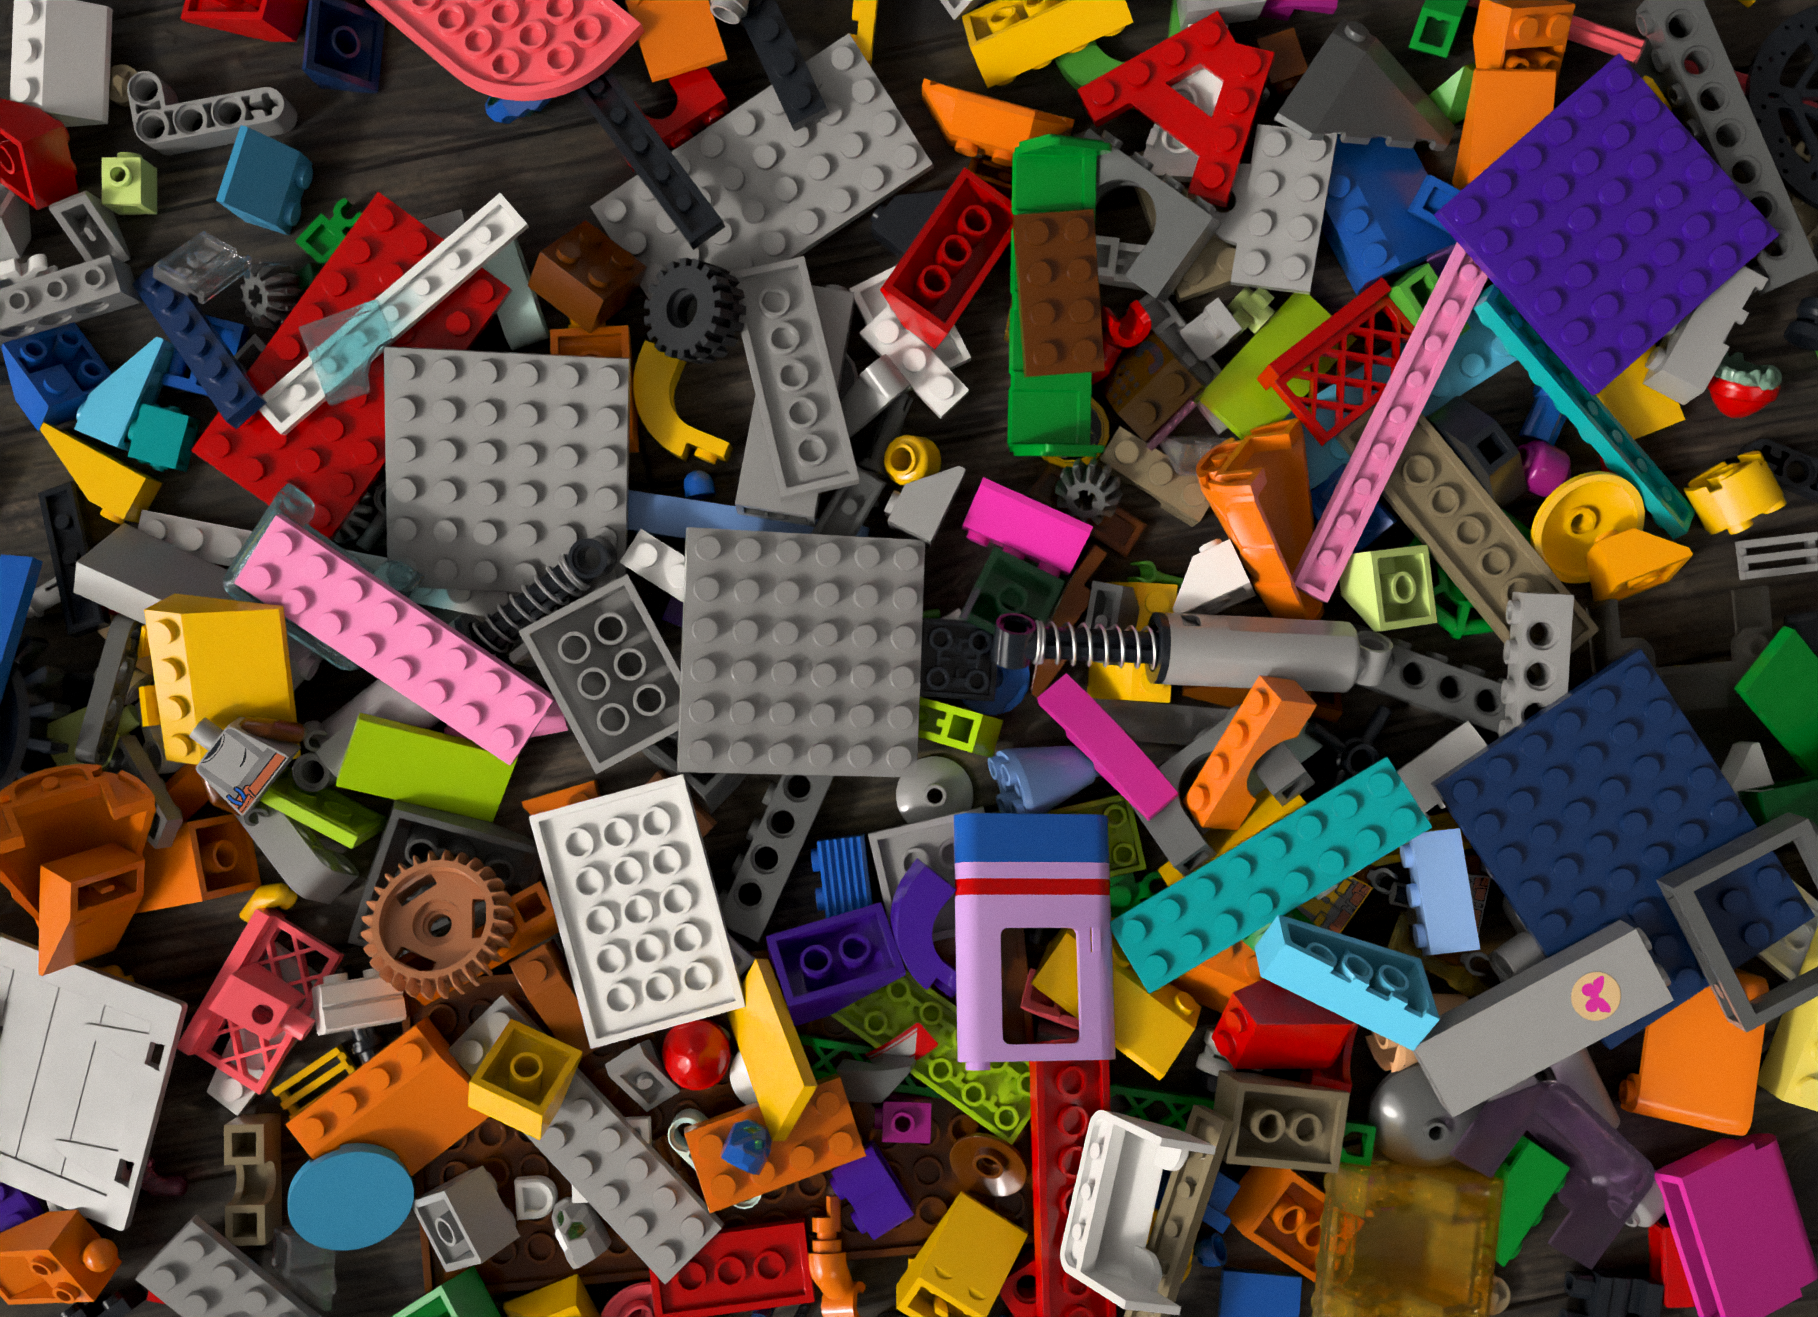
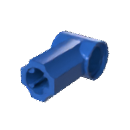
(1543, 419)

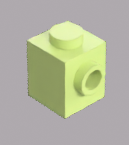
(129, 184)

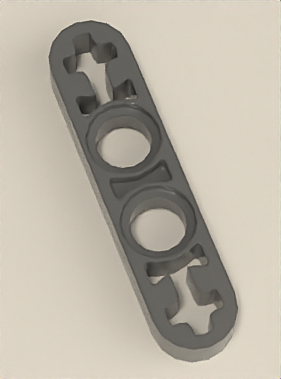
(109, 691)

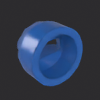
(698, 485)
(1211, 1250)

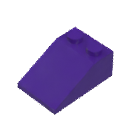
(834, 962)

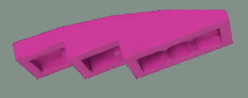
(1108, 747)

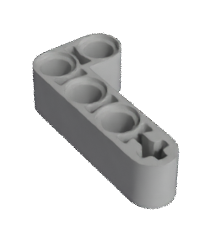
(260, 109)
(300, 857)

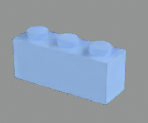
(1440, 893)

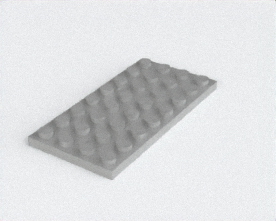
(777, 185)

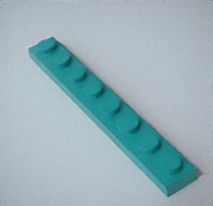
(1586, 412)

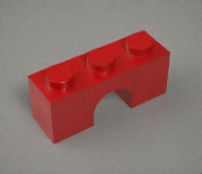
(698, 106)

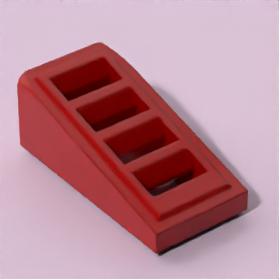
(1667, 1266)

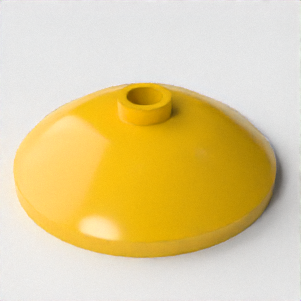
(1600, 504)

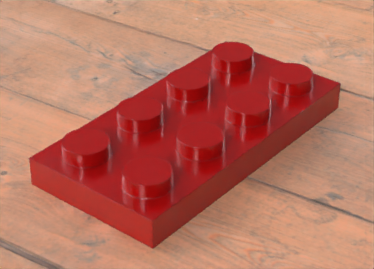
(740, 1273)

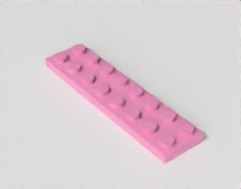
(395, 639)

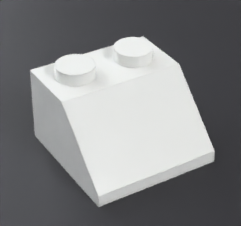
(1213, 581)

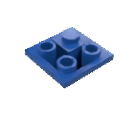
(53, 373)

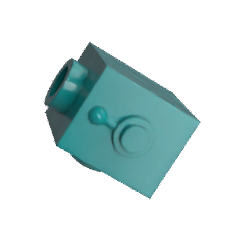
(162, 437)

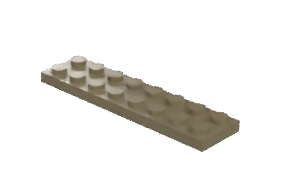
(1467, 531)

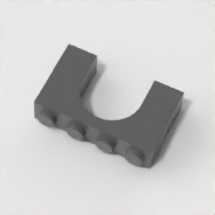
(1180, 226)
(1174, 825)

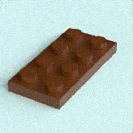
(1058, 293)

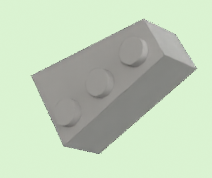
(1696, 345)

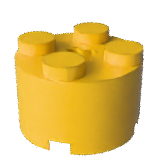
(1735, 494)

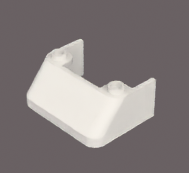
(1116, 1205)

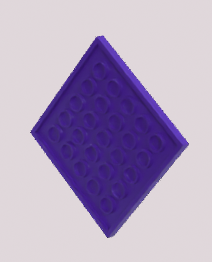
(1606, 224)

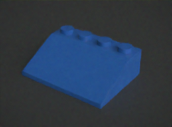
(1369, 215)

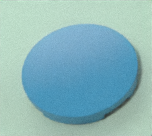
(350, 1197)

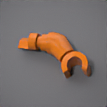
(829, 1265)

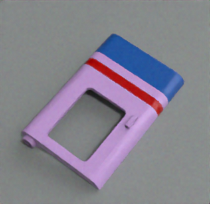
(1031, 875)

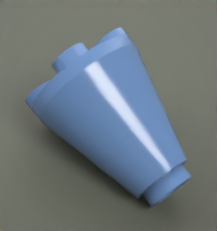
(1039, 777)

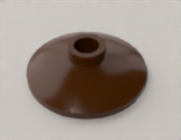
(988, 1164)

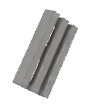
(1809, 552)

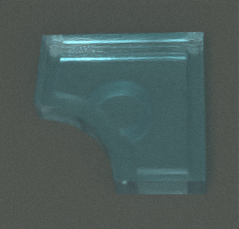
(344, 348)

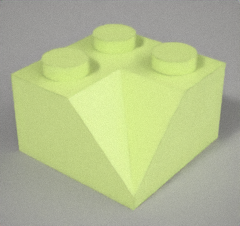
(1390, 587)

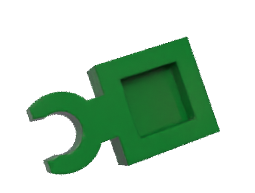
(325, 235)
(1126, 891)

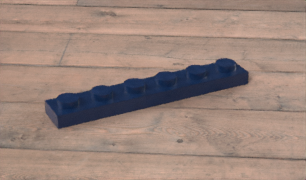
(201, 349)

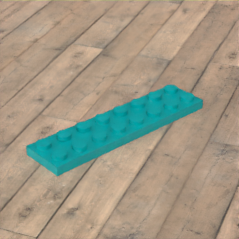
(1269, 875)

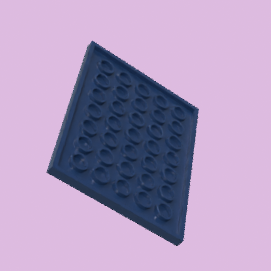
(1599, 805)

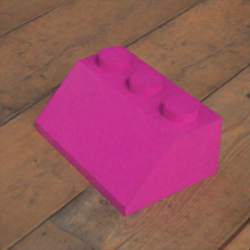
(1025, 528)

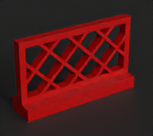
(1320, 344)

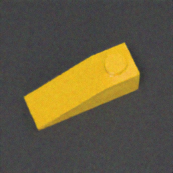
(102, 477)

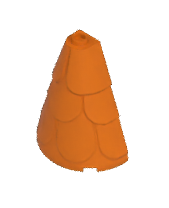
(1266, 510)
(65, 814)

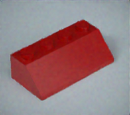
(950, 258)

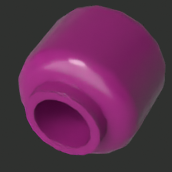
(1544, 467)

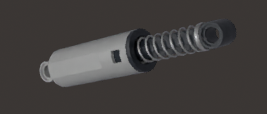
(492, 635)
(1206, 649)

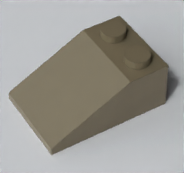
(1281, 1122)

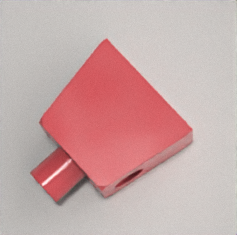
(262, 1003)

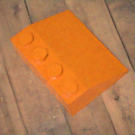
(400, 1099)

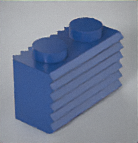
(843, 874)

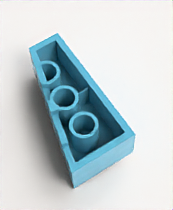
(1351, 978)

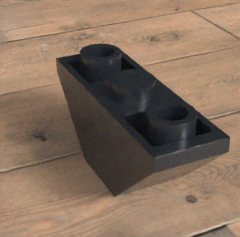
(1482, 449)

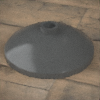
(1404, 1113)

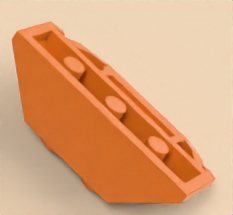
(987, 124)

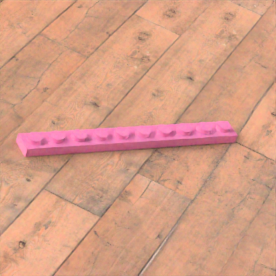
(1389, 426)

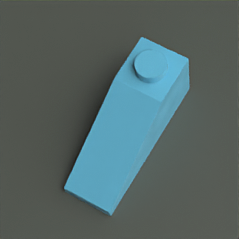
(119, 397)

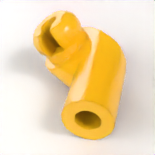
(269, 897)

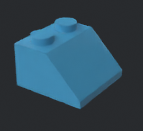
(265, 181)

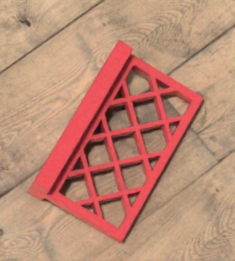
(252, 946)

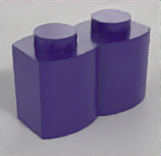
(873, 1192)

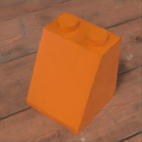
(204, 863)

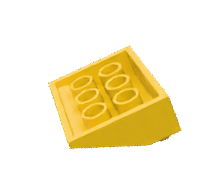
(216, 664)

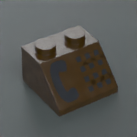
(1150, 385)

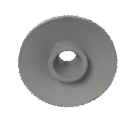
(939, 774)

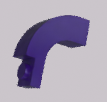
(912, 919)

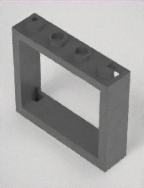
(1679, 893)

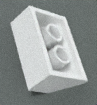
(62, 59)

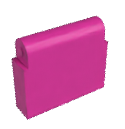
(1737, 1227)

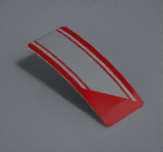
(912, 1043)

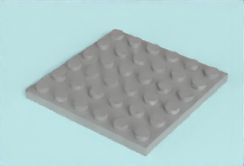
(503, 463)
(800, 654)

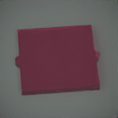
(1170, 425)

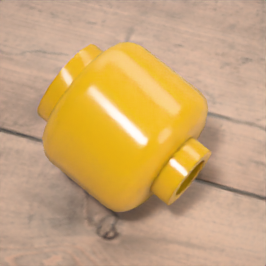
(911, 459)

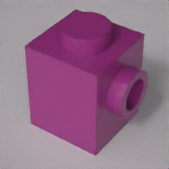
(904, 1118)

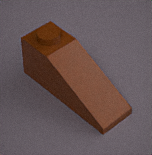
(551, 991)

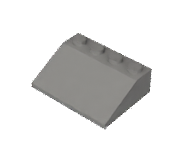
(608, 672)

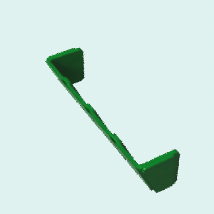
(1050, 411)

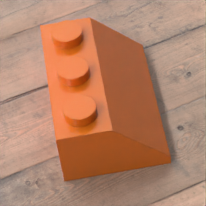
(1220, 976)

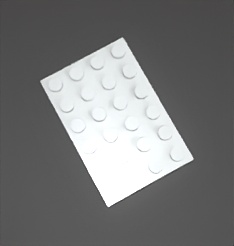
(637, 911)

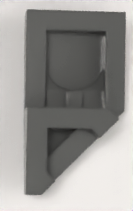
(873, 1081)

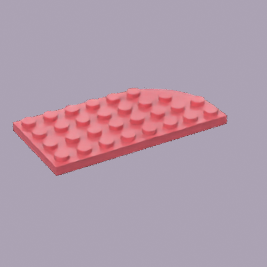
(517, 45)

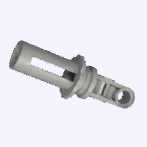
(1575, 1070)

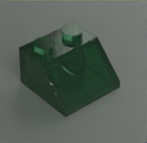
(1010, 587)

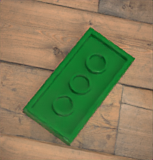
(1784, 695)

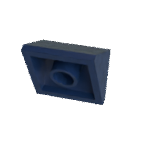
(343, 46)

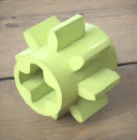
(1251, 308)

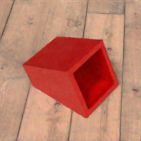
(1279, 1030)

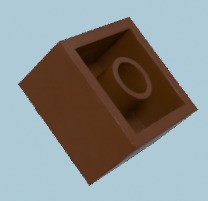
(587, 276)

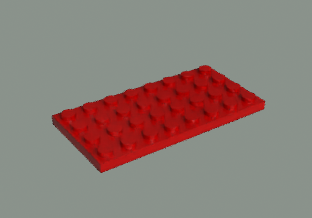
(342, 446)

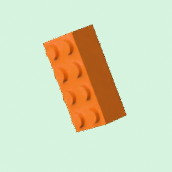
(818, 1142)

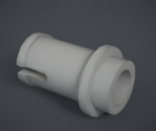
(44, 598)

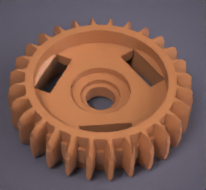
(408, 927)

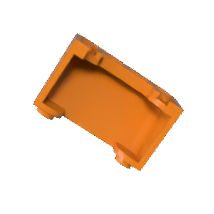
(1699, 1065)

